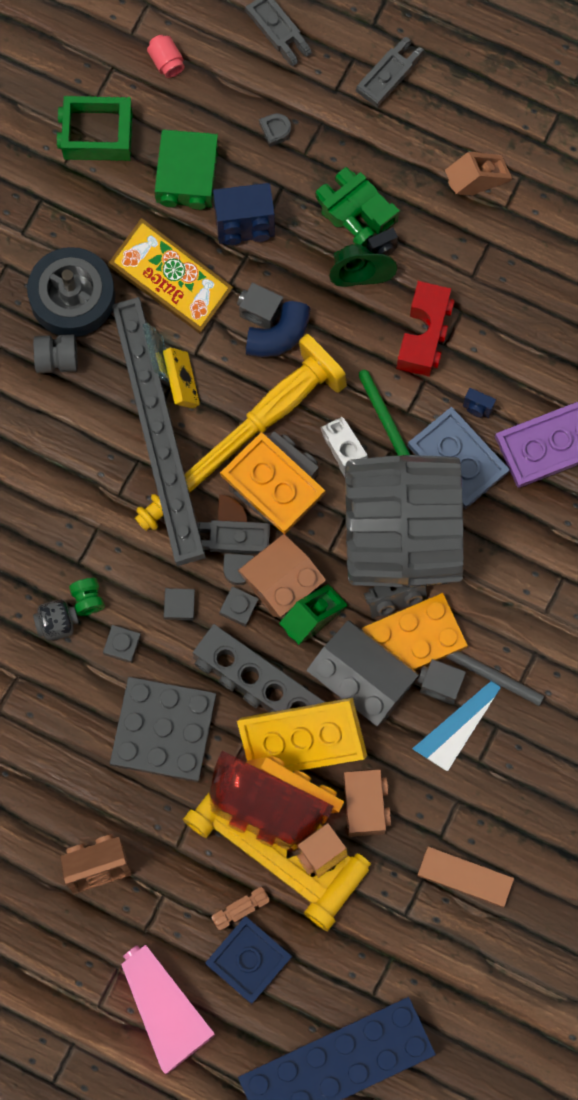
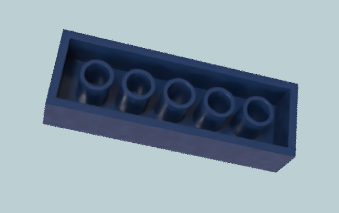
(345, 1059)

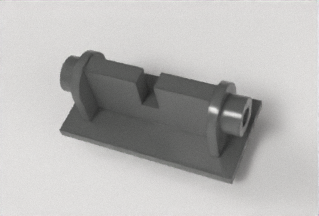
(384, 601)

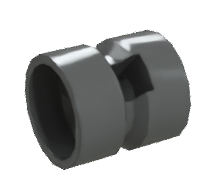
(55, 353)

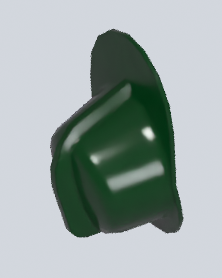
(360, 266)

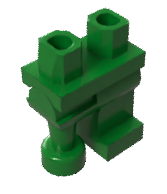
(353, 199)

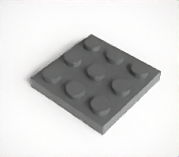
(163, 729)

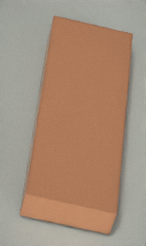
(465, 877)

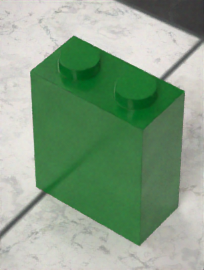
(186, 169)

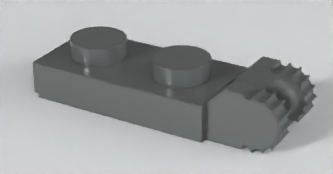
(277, 28)
(388, 73)
(235, 536)

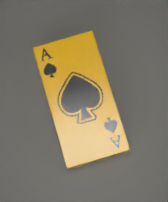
(181, 378)

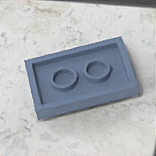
(455, 438)

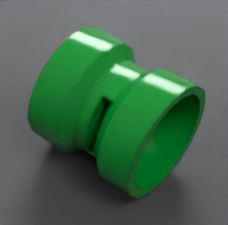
(86, 596)

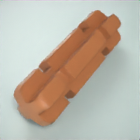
(240, 908)

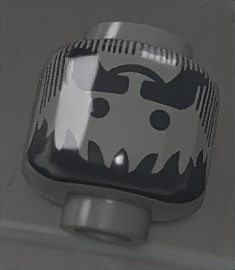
(55, 620)

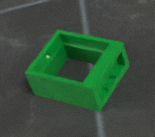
(96, 150)

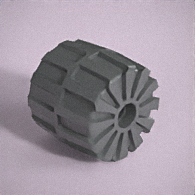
(404, 521)

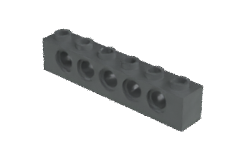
(219, 643)

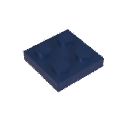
(248, 960)

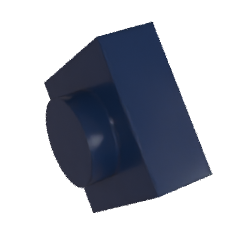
(478, 403)

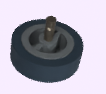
(71, 291)

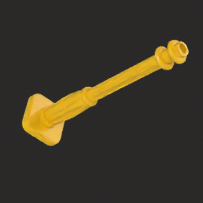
(278, 402)

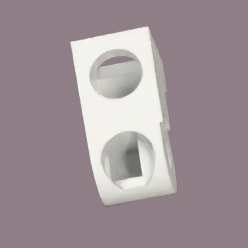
(342, 442)

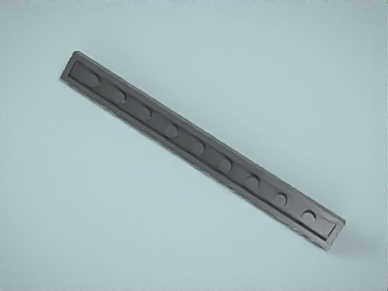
(158, 435)

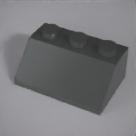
(363, 670)

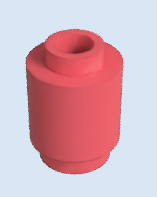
(166, 56)

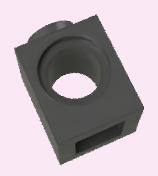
(260, 306)
(441, 681)

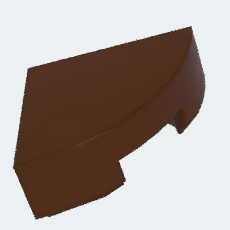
(230, 510)

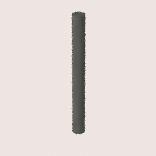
(496, 677)

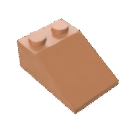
(95, 864)

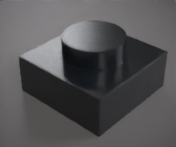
(383, 243)

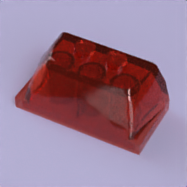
(264, 804)

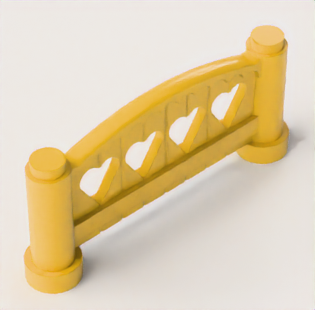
(324, 893)

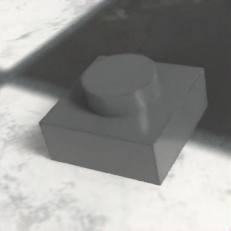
(239, 606)
(121, 644)

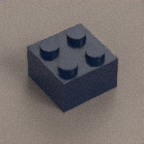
(244, 213)

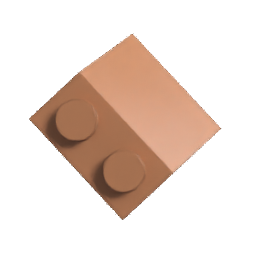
(281, 575)

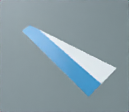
(451, 735)

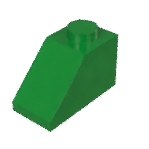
(312, 614)

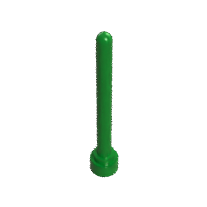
(383, 413)

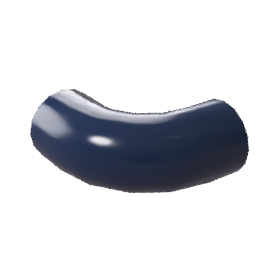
(283, 336)

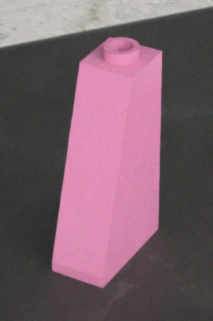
(168, 1015)

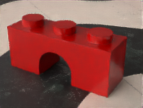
(419, 351)

